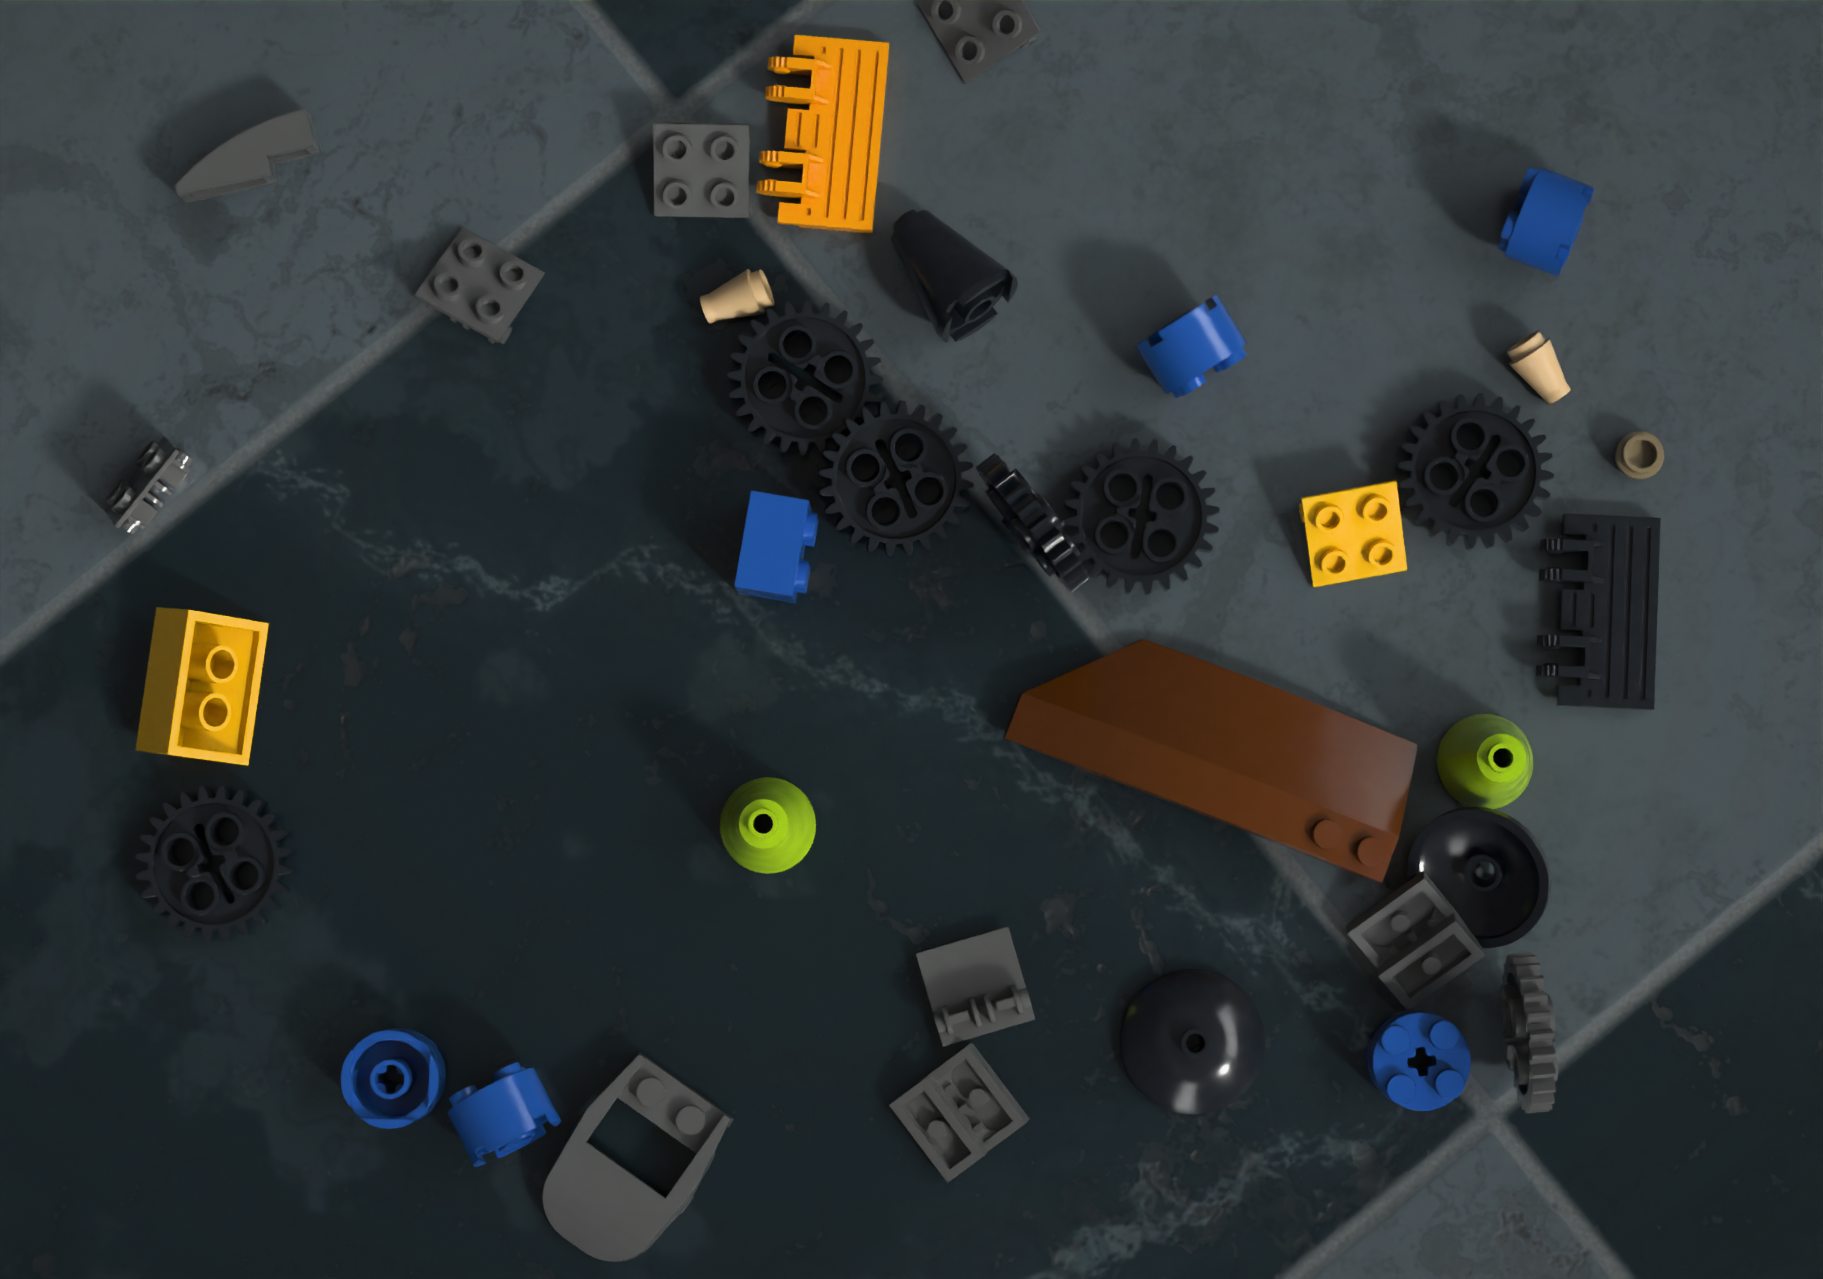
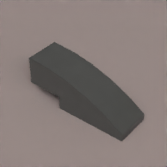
(251, 157)

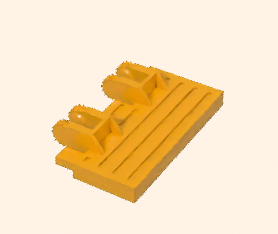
(836, 133)

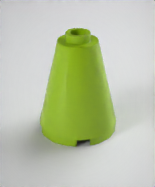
(1468, 763)
(791, 830)

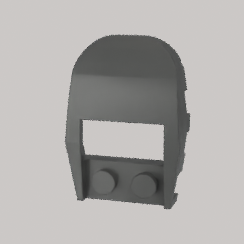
(605, 1205)

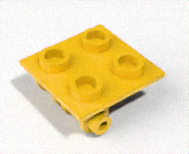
(1353, 533)

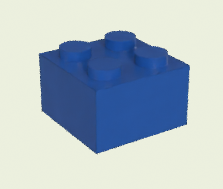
(775, 547)

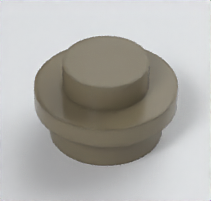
(1639, 455)

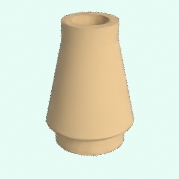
(739, 297)
(1538, 365)

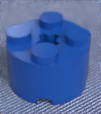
(1547, 221)
(1193, 346)
(1439, 1079)
(373, 1097)
(502, 1114)

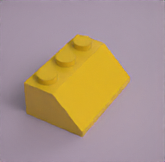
(202, 686)

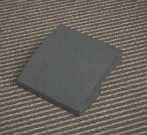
(1415, 940)
(959, 1112)

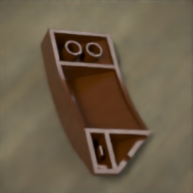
(1227, 751)

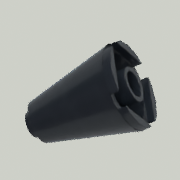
(950, 274)

